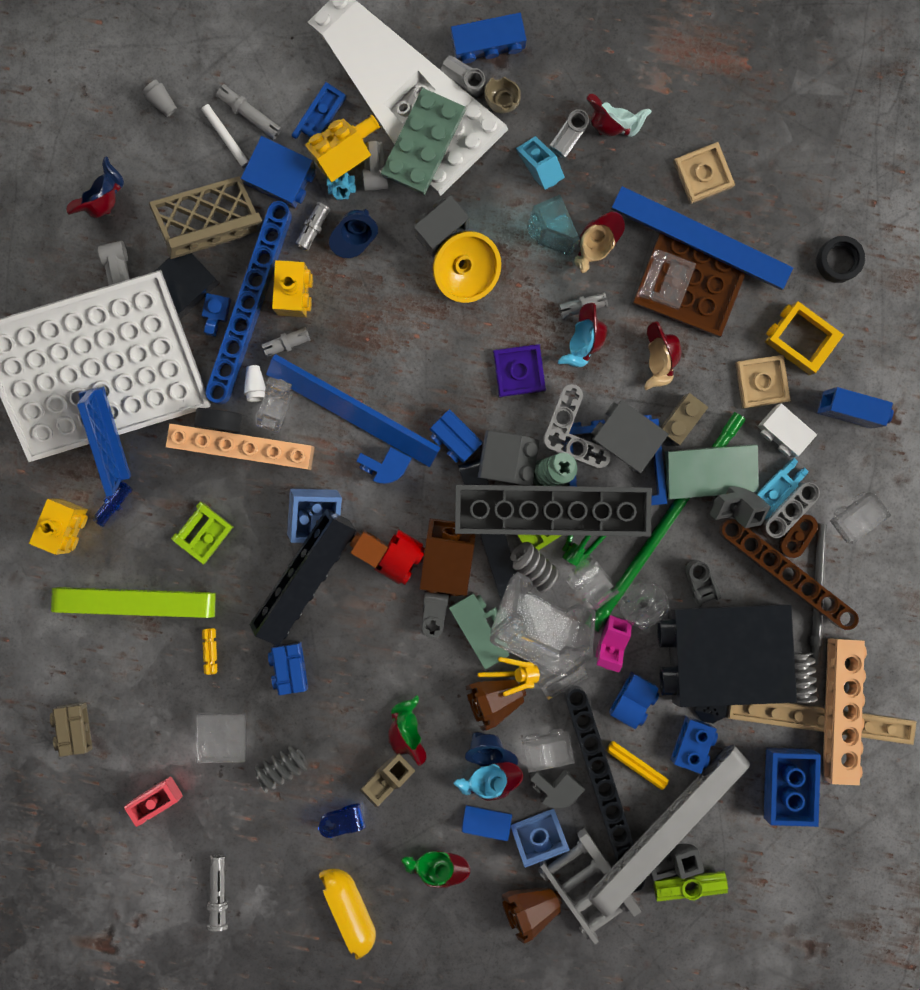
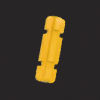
(209, 651)

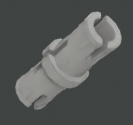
(312, 226)
(575, 306)
(286, 342)

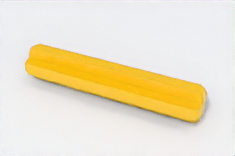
(637, 765)

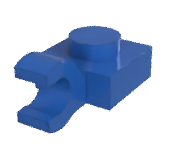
(215, 310)

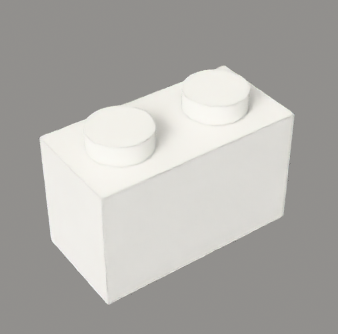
(786, 431)

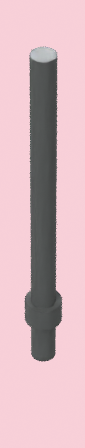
(817, 639)

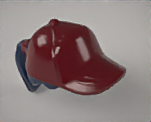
(101, 196)

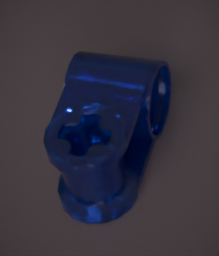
(346, 820)

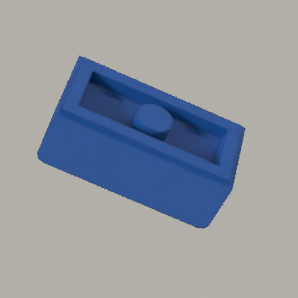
(486, 823)

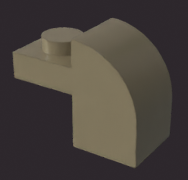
(386, 779)

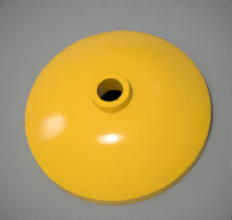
(477, 274)

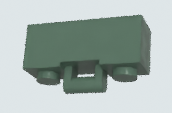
(473, 622)

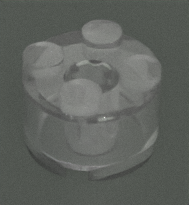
(592, 583)

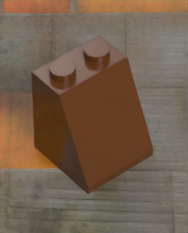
(447, 559)

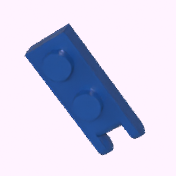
(320, 111)

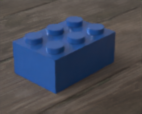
(792, 787)

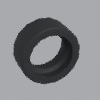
(856, 250)
(218, 420)

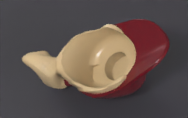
(599, 239)
(664, 355)

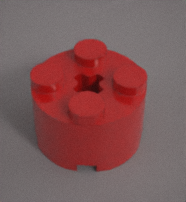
(399, 557)

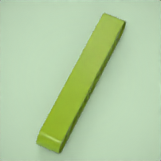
(133, 602)

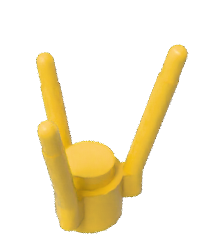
(526, 674)

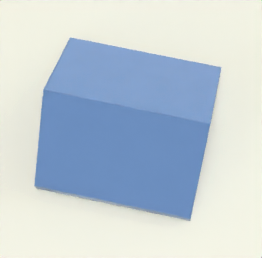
(539, 838)

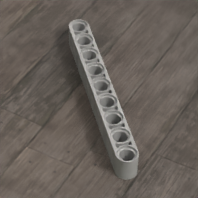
(668, 830)

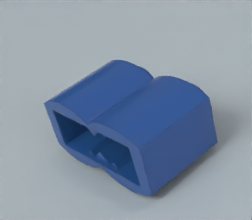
(634, 700)

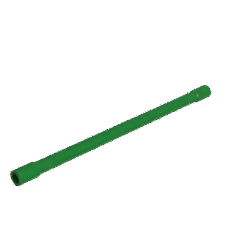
(603, 613)

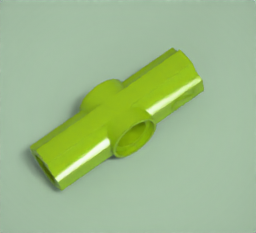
(706, 884)

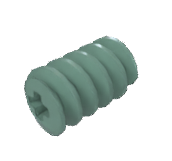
(555, 470)

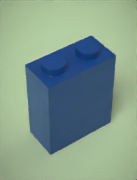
(279, 172)
(855, 408)

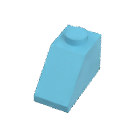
(541, 162)

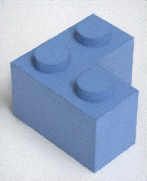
(306, 508)

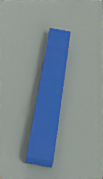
(702, 238)
(353, 411)

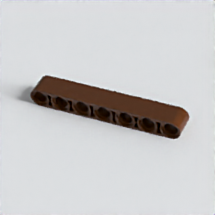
(799, 576)

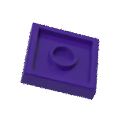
(519, 370)

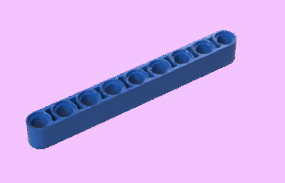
(248, 291)

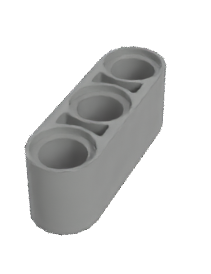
(800, 506)

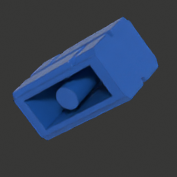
(455, 436)
(288, 668)

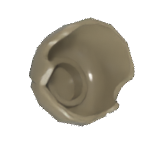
(502, 95)

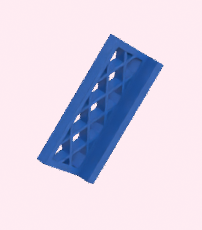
(103, 438)

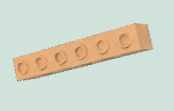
(240, 446)
(835, 722)

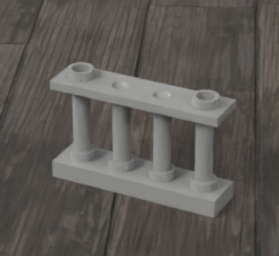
(598, 864)

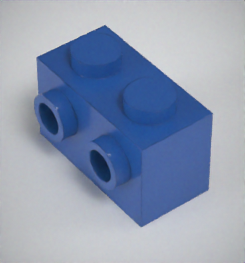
(694, 745)

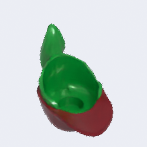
(403, 731)
(438, 868)

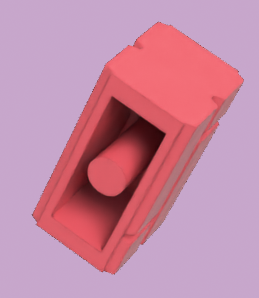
(153, 801)

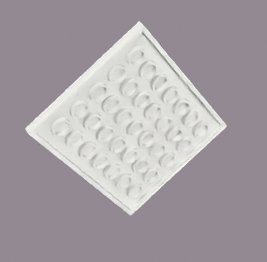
(107, 338)

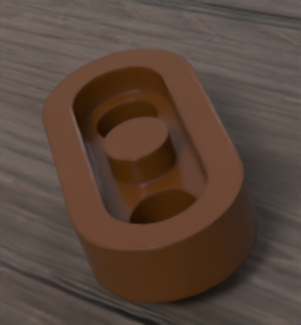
(799, 537)

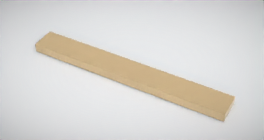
(813, 719)

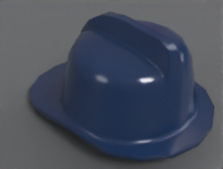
(353, 234)
(488, 750)

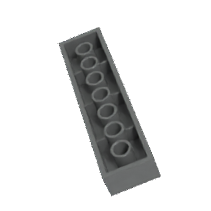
(553, 510)

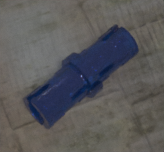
(112, 504)

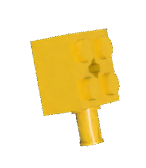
(341, 146)
(291, 289)
(59, 526)

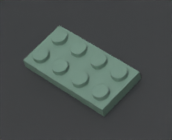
(423, 141)

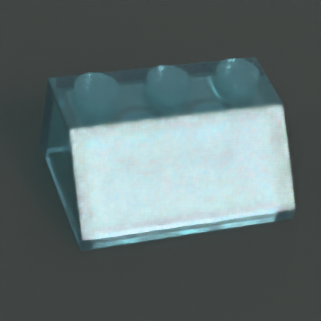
(553, 226)

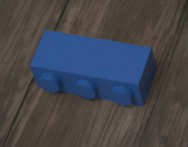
(488, 38)

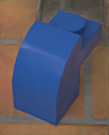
(390, 470)

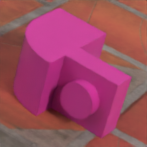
(613, 643)

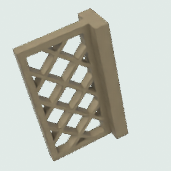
(216, 233)

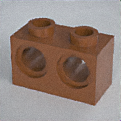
(368, 548)

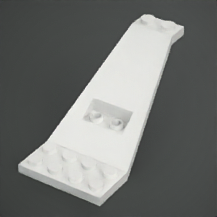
(391, 77)

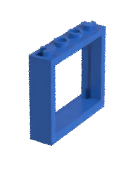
(661, 497)

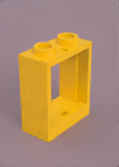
(823, 351)

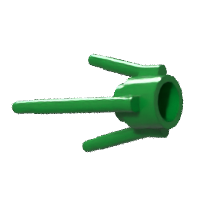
(577, 553)

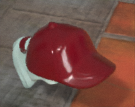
(614, 121)

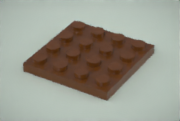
(709, 292)

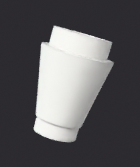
(254, 384)

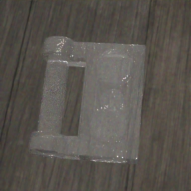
(675, 280)

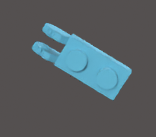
(781, 486)

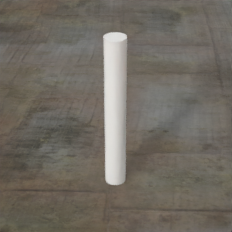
(225, 136)

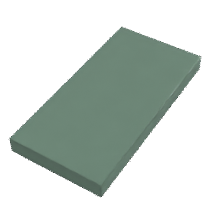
(711, 471)

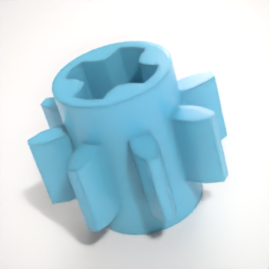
(342, 186)

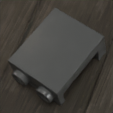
(629, 436)

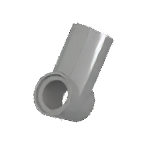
(463, 74)
(568, 134)
(373, 166)
(114, 259)

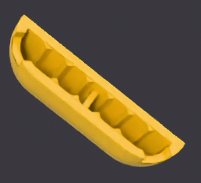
(349, 911)

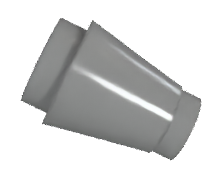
(158, 96)

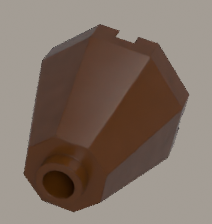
(490, 704)
(531, 910)

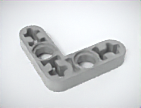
(563, 431)

